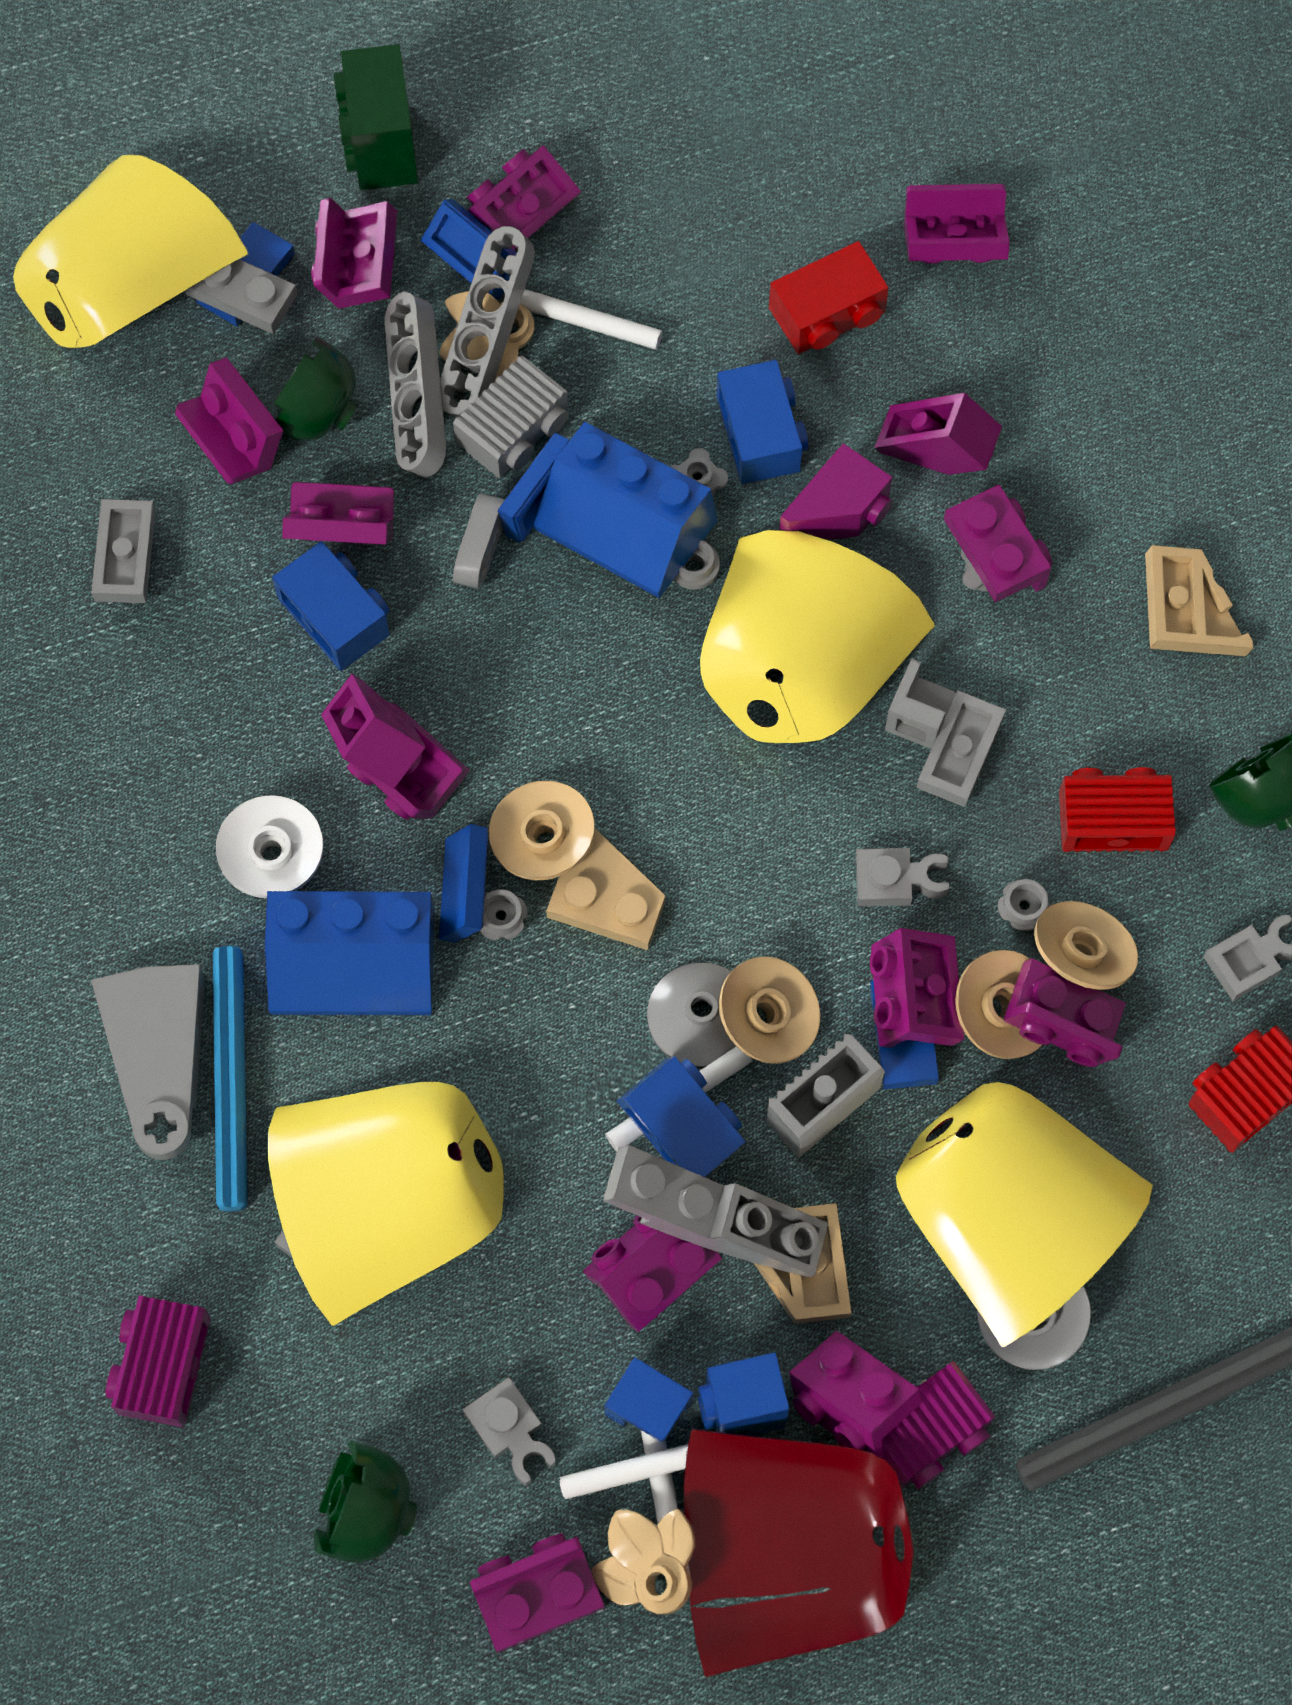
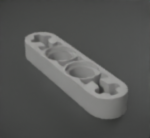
(494, 324)
(421, 438)

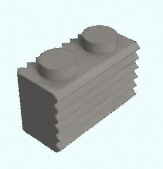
(511, 417)
(824, 1095)

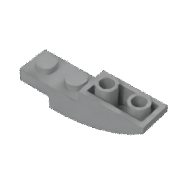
(715, 1214)

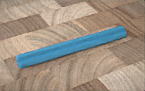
(229, 1079)

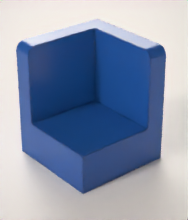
(647, 1400)

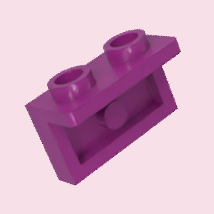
(956, 223)
(354, 253)
(999, 544)
(428, 786)
(647, 1271)
(851, 1394)

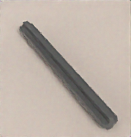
(1156, 1411)

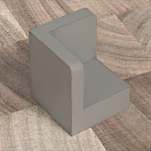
(918, 708)

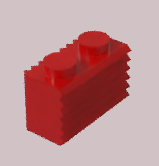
(1116, 811)
(1248, 1090)

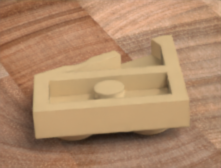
(1188, 606)
(608, 897)
(818, 1296)

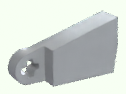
(155, 1044)

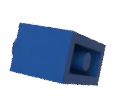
(760, 421)
(332, 605)
(682, 1118)
(744, 1397)

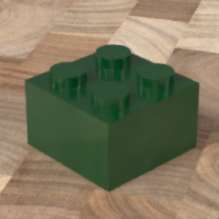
(375, 117)

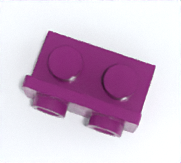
(527, 196)
(231, 424)
(340, 513)
(915, 988)
(1065, 1015)
(536, 1592)

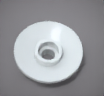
(264, 824)

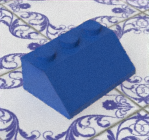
(624, 509)
(349, 953)

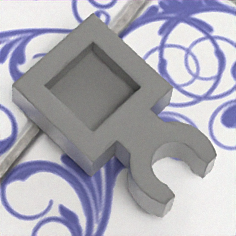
(889, 878)
(1249, 960)
(505, 1425)

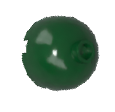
(317, 394)
(1260, 788)
(364, 1505)

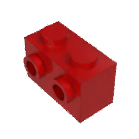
(828, 298)

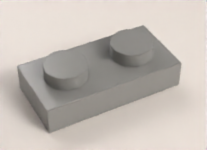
(247, 294)
(123, 551)
(961, 748)

